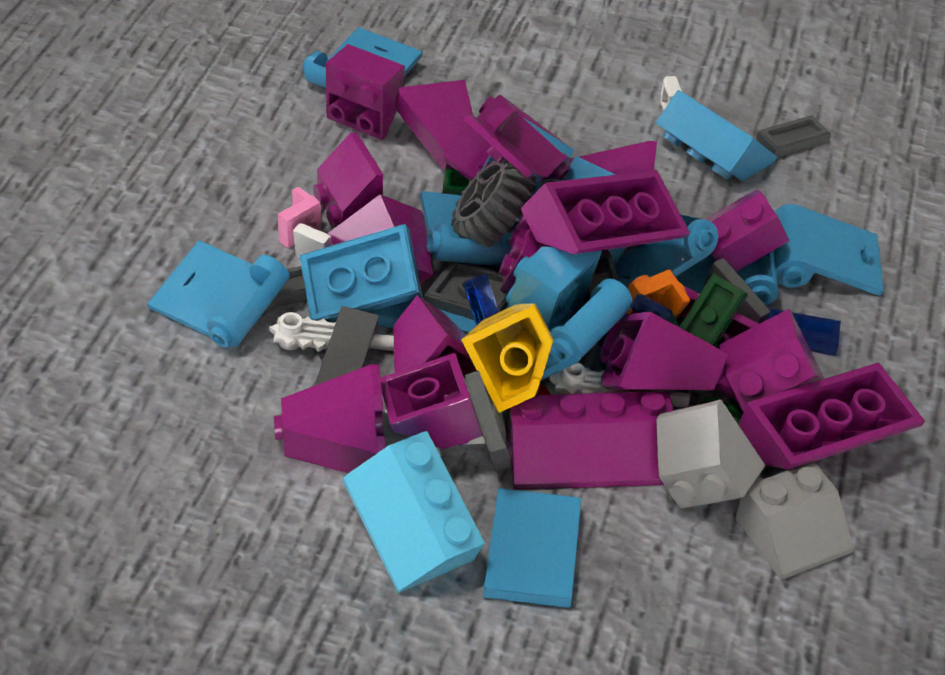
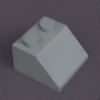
(705, 455)
(795, 520)

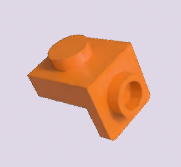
(662, 289)

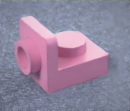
(304, 210)

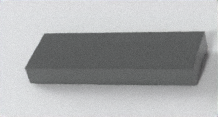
(348, 343)

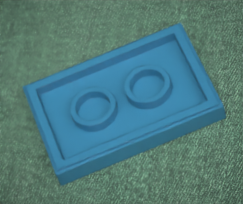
(361, 274)
(533, 548)

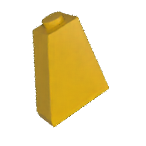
(510, 353)

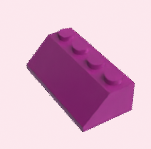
(604, 213)
(827, 417)
(585, 440)

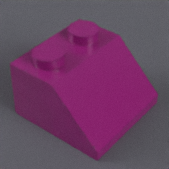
(347, 180)
(747, 230)
(769, 359)
(431, 400)

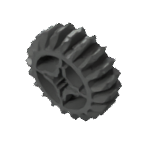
(492, 203)

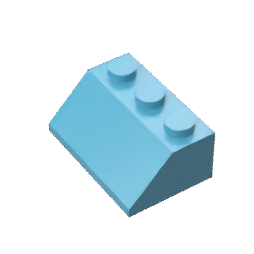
(413, 512)

